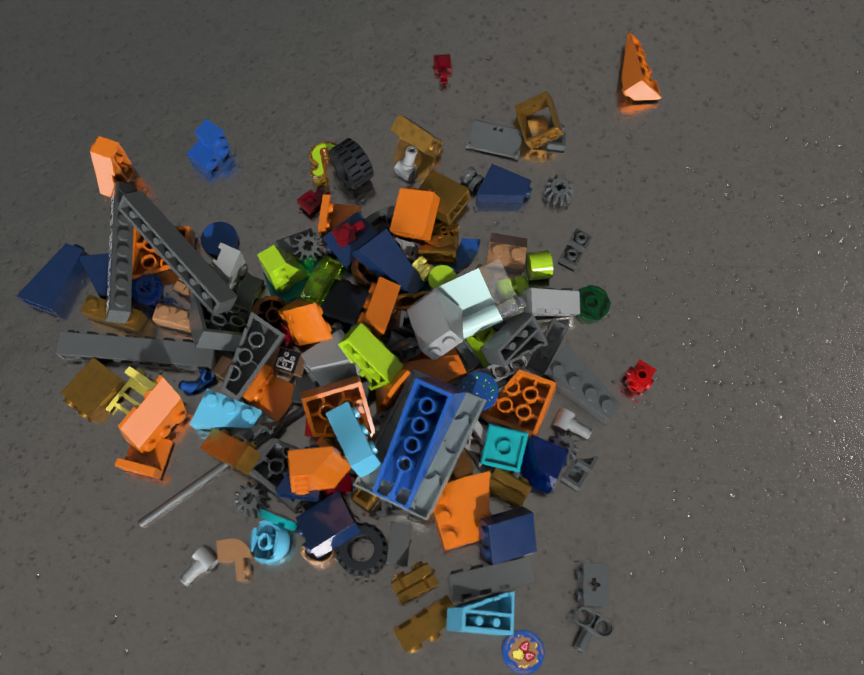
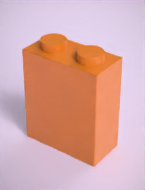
(415, 213)

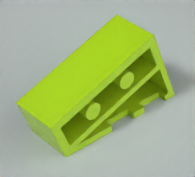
(281, 268)
(370, 355)

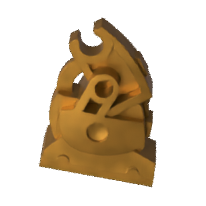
(442, 245)

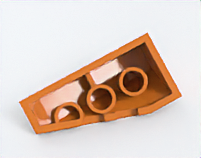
(386, 394)

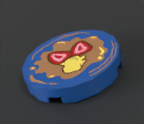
(523, 652)

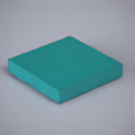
(504, 448)

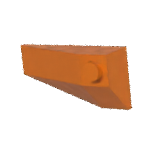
(636, 73)

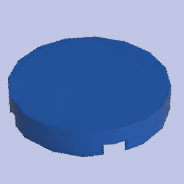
(217, 233)

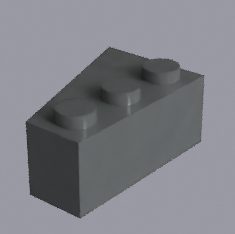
(514, 340)

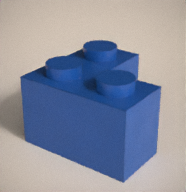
(210, 147)

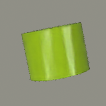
(539, 265)
(440, 275)

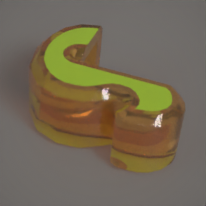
(317, 158)

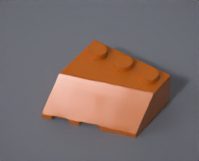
(329, 396)
(522, 403)
(153, 418)
(316, 469)

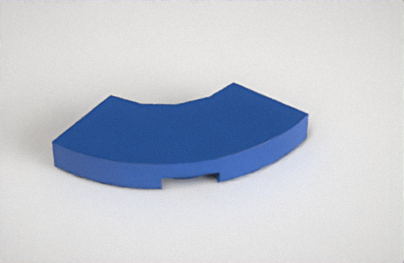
(465, 253)

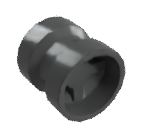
(472, 178)

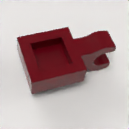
(442, 65)
(346, 234)

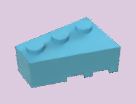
(484, 615)

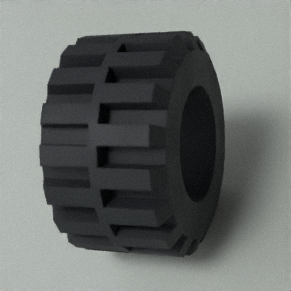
(351, 163)
(375, 562)

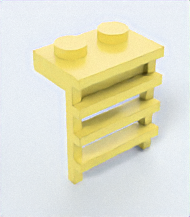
(138, 383)

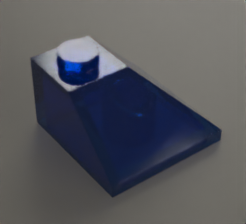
(542, 463)

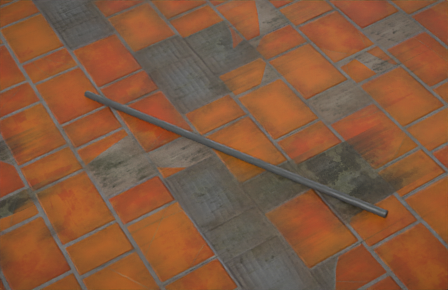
(206, 477)

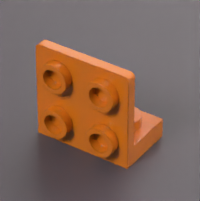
(333, 214)
(270, 394)
(149, 464)

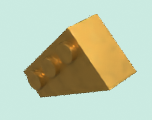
(423, 625)

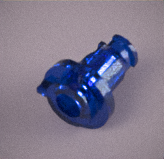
(148, 290)

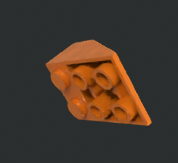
(305, 322)

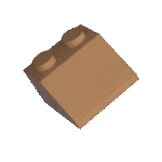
(510, 251)

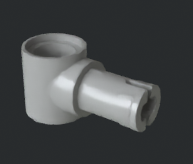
(405, 166)
(566, 421)
(203, 561)

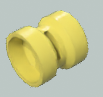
(422, 268)

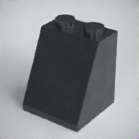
(344, 303)

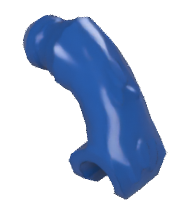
(192, 386)

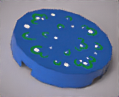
(483, 386)

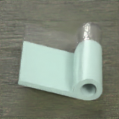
(484, 297)

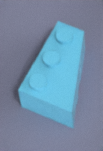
(224, 412)
(354, 439)

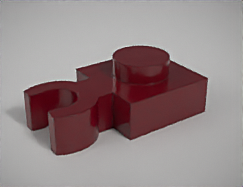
(311, 201)

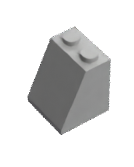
(436, 324)
(327, 361)

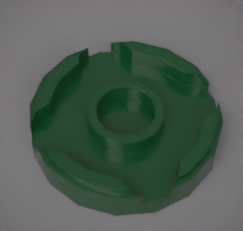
(593, 303)

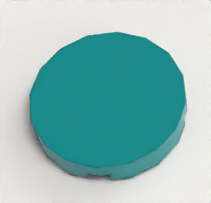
(277, 518)

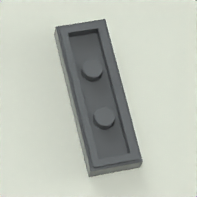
(543, 355)

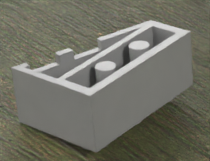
(230, 266)
(551, 301)

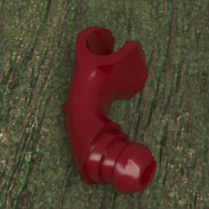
(287, 342)

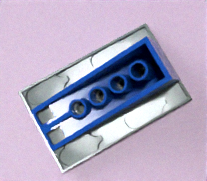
(422, 443)

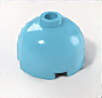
(269, 542)

